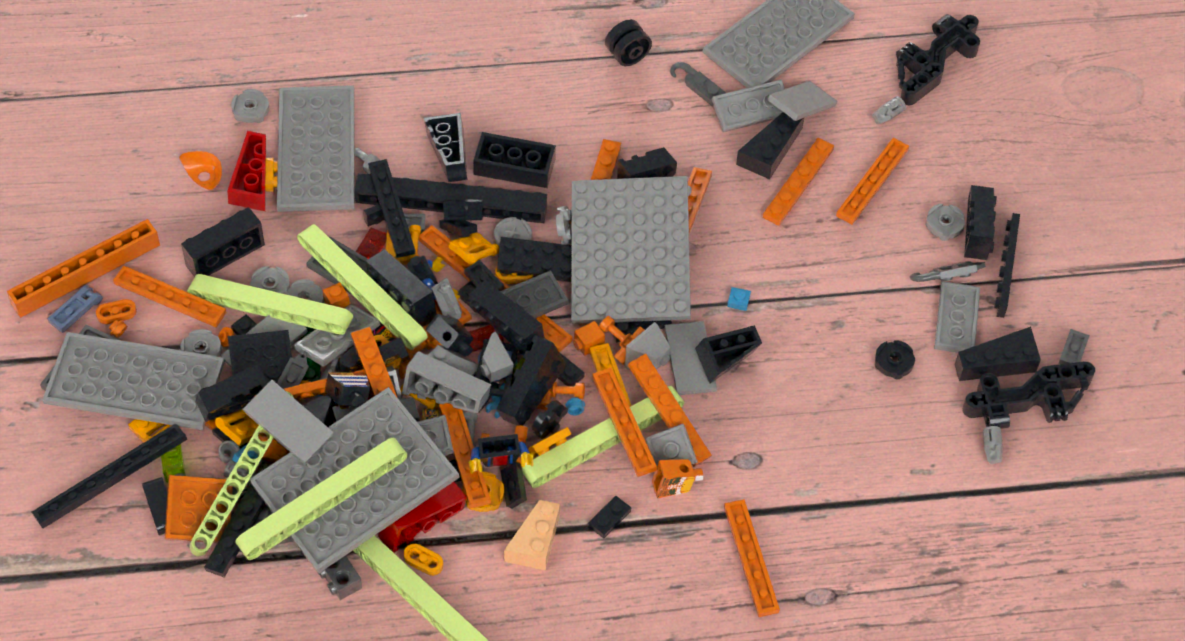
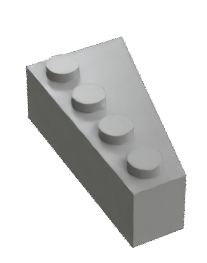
(444, 383)

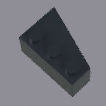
(654, 164)
(726, 350)
(230, 393)

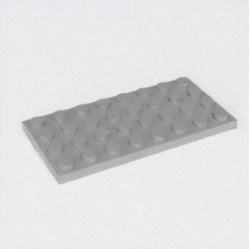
(775, 38)
(316, 149)
(131, 380)

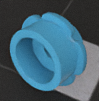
(575, 406)

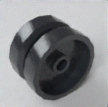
(628, 42)

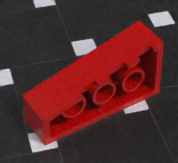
(248, 179)
(424, 517)

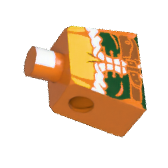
(675, 477)

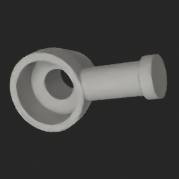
(365, 157)
(229, 448)

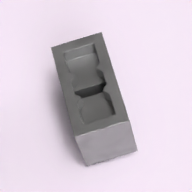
(342, 572)

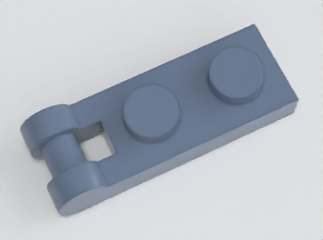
(74, 308)

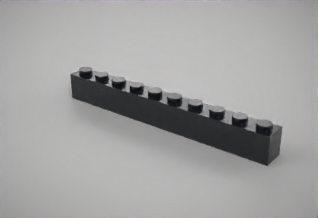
(430, 196)

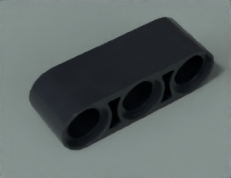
(157, 500)

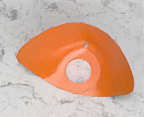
(199, 162)

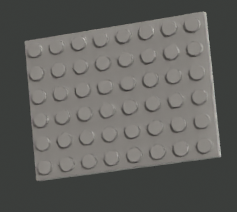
(630, 250)
(375, 505)

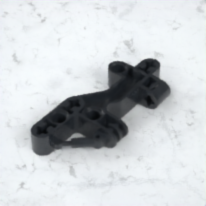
(929, 64)
(997, 403)

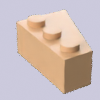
(535, 537)

